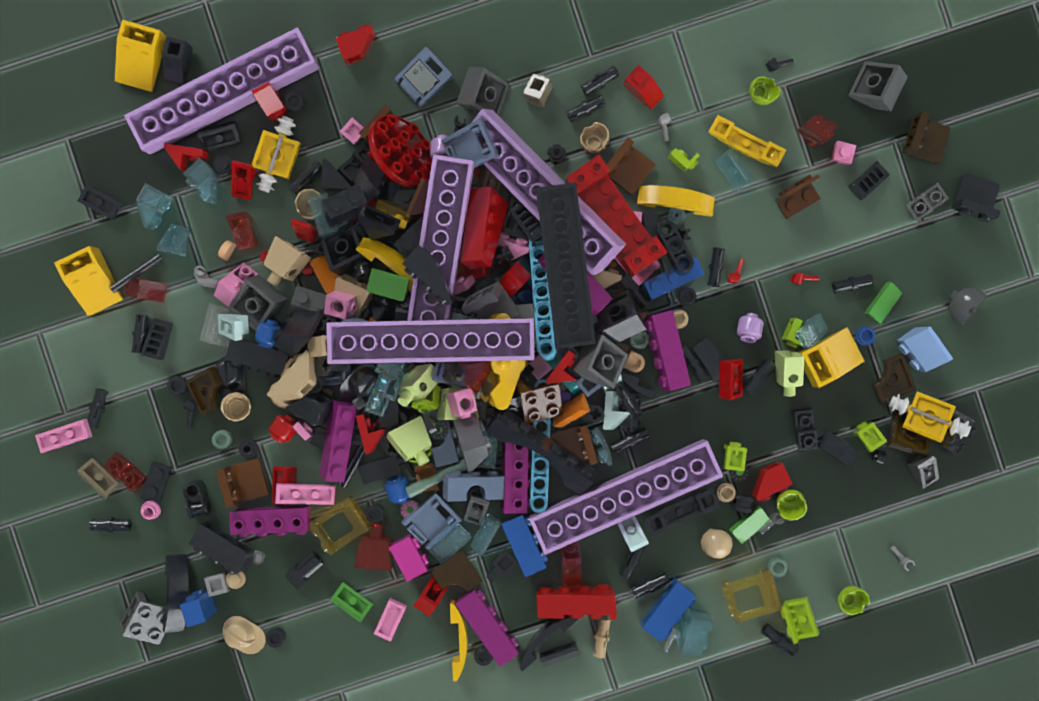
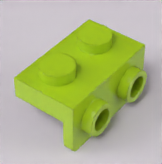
(799, 619)

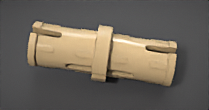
(602, 637)

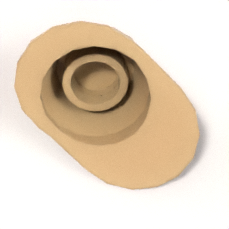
(243, 635)

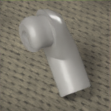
(203, 278)

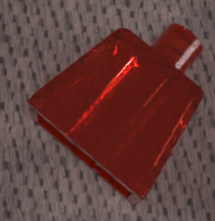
(374, 551)

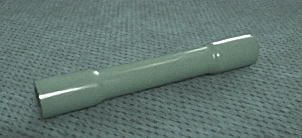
(422, 485)

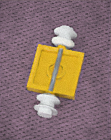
(276, 154)
(929, 416)

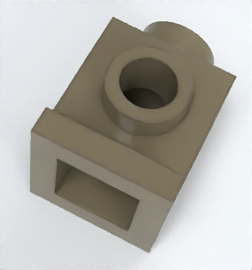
(538, 90)

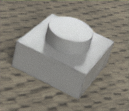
(216, 584)

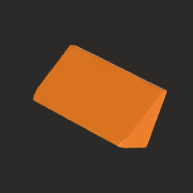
(324, 274)
(571, 411)

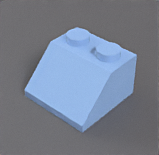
(923, 349)

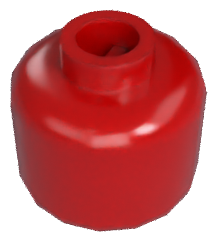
(282, 428)

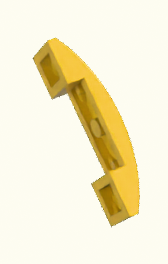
(746, 143)
(676, 198)
(387, 255)
(459, 661)

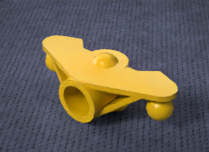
(504, 376)

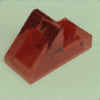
(242, 230)
(146, 290)

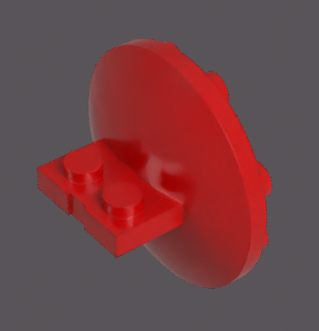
(395, 154)

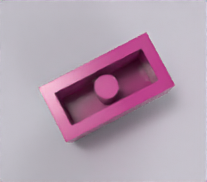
(409, 557)

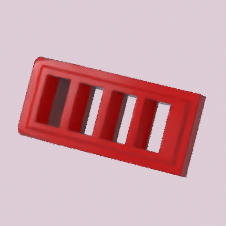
(304, 230)

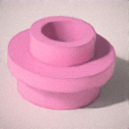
(146, 510)

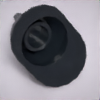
(232, 377)
(359, 382)

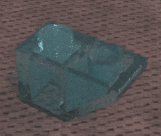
(205, 179)
(152, 205)

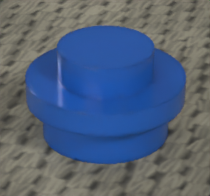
(865, 335)

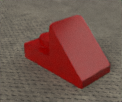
(182, 154)
(242, 180)
(560, 374)
(369, 438)

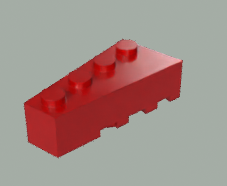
(483, 227)
(576, 602)

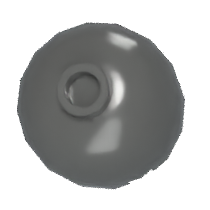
(965, 303)

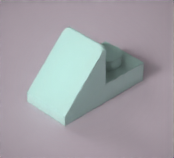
(233, 325)
(612, 415)
(632, 533)

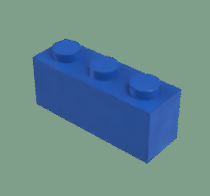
(670, 280)
(524, 544)
(668, 610)

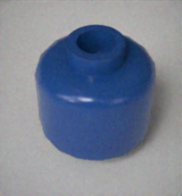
(265, 333)
(396, 489)

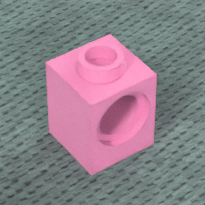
(334, 308)
(454, 403)

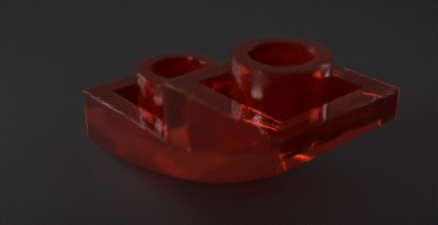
(125, 471)

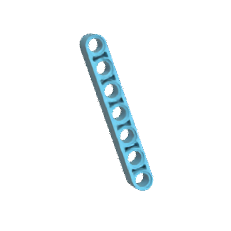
(541, 303)
(540, 473)

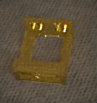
(355, 517)
(768, 592)

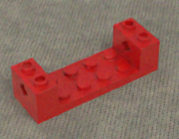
(607, 202)

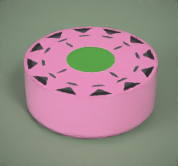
(408, 507)

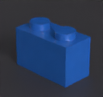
(198, 608)

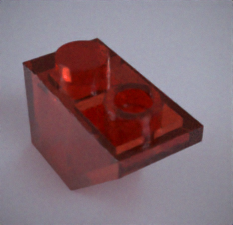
(817, 130)
(476, 373)
(571, 566)

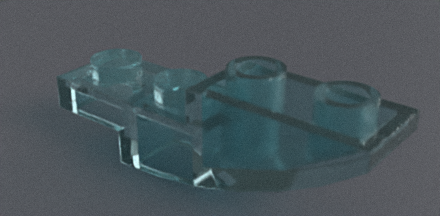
(386, 387)

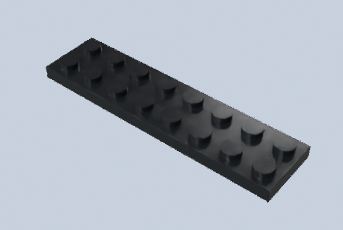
(565, 265)

